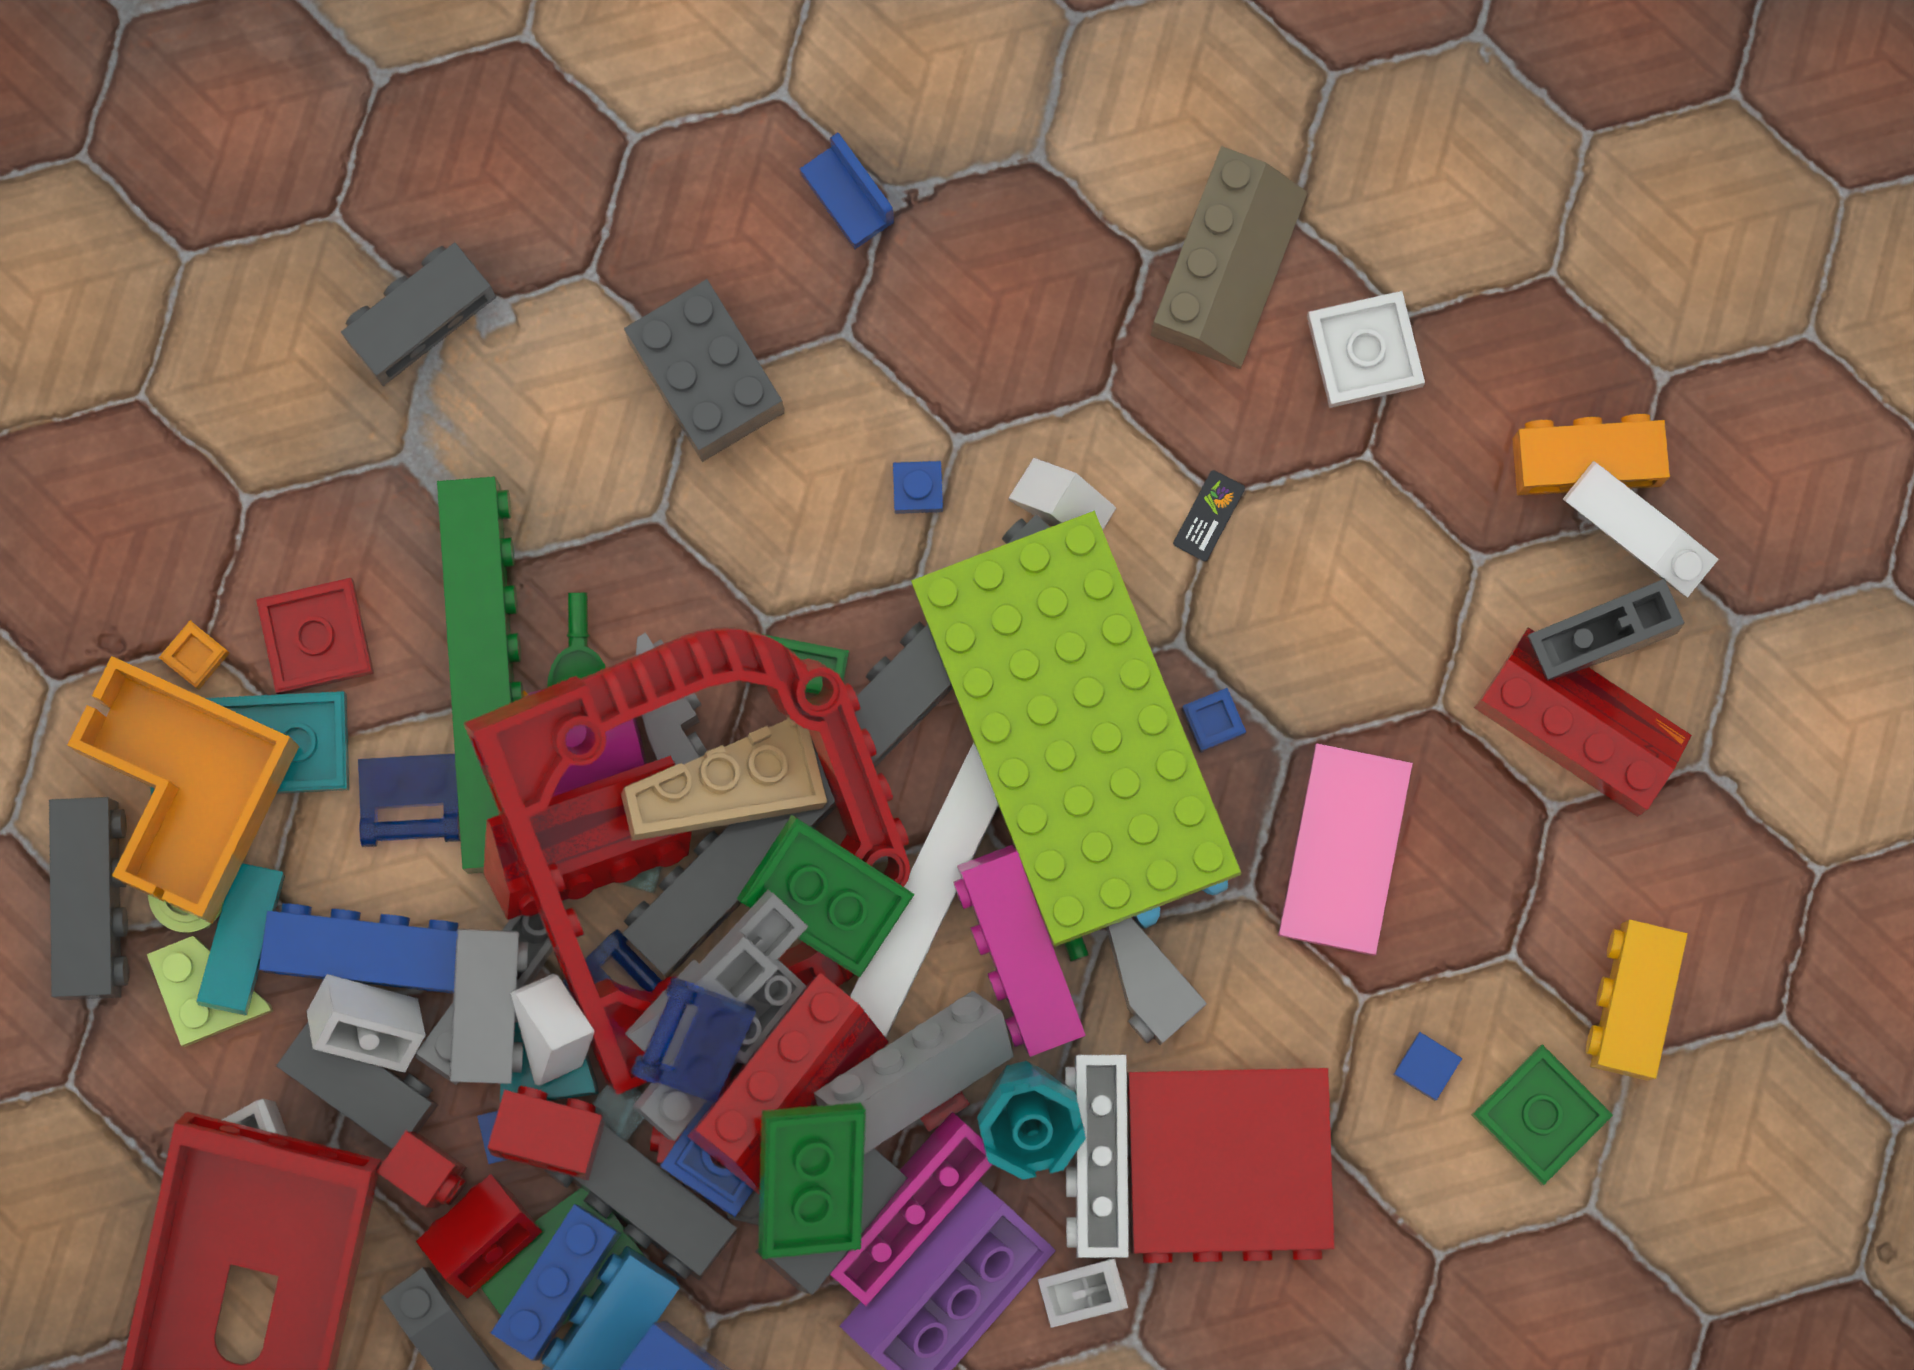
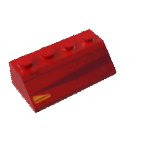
(1586, 727)
(585, 838)
(805, 1051)

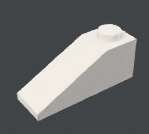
(1640, 529)

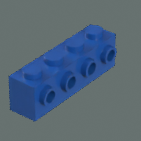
(359, 950)

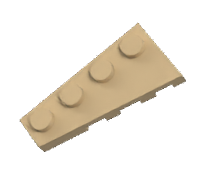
(745, 781)

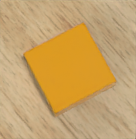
(194, 655)

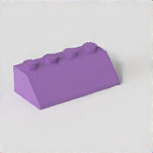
(950, 1286)

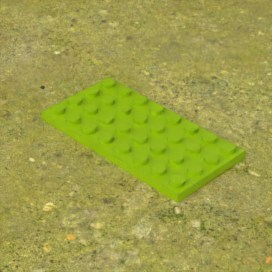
(1075, 728)

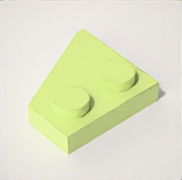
(179, 977)

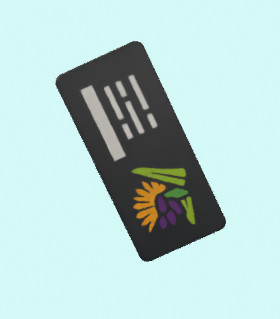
(1209, 515)

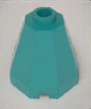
(1030, 1122)

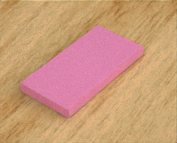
(1345, 849)

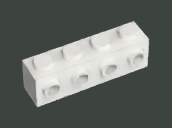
(1101, 1161)

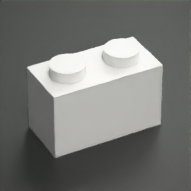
(365, 1023)

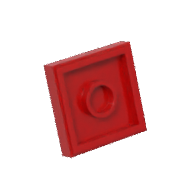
(314, 636)

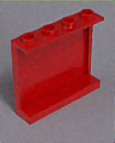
(1230, 1163)

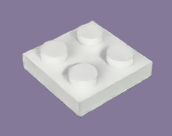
(1365, 349)

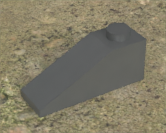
(1607, 631)
(436, 1324)

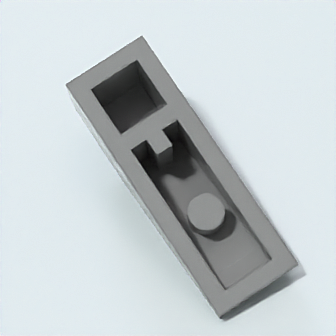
(1151, 984)

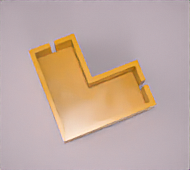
(208, 777)

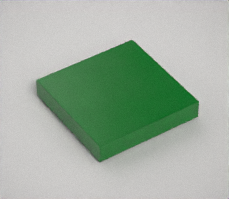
(1542, 1114)

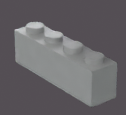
(923, 1067)

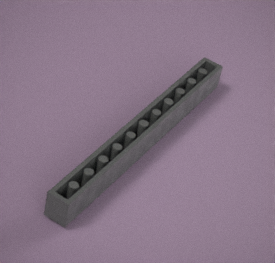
(707, 890)

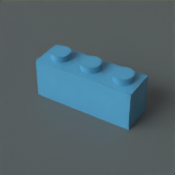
(615, 1317)

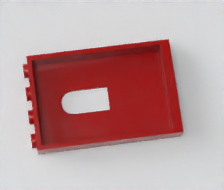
(262, 1207)

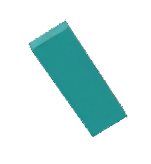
(239, 940)

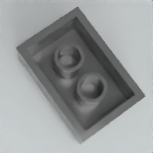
(704, 370)

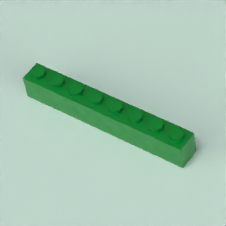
(477, 635)

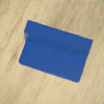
(848, 192)

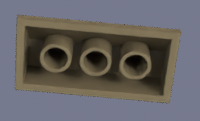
(1229, 258)

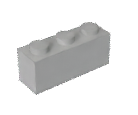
(484, 1006)

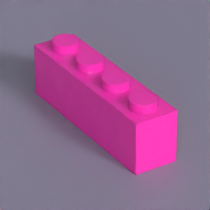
(1020, 951)
(935, 1183)

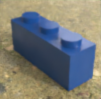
(556, 1283)

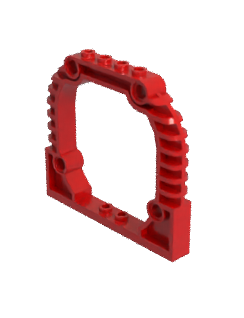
(527, 754)

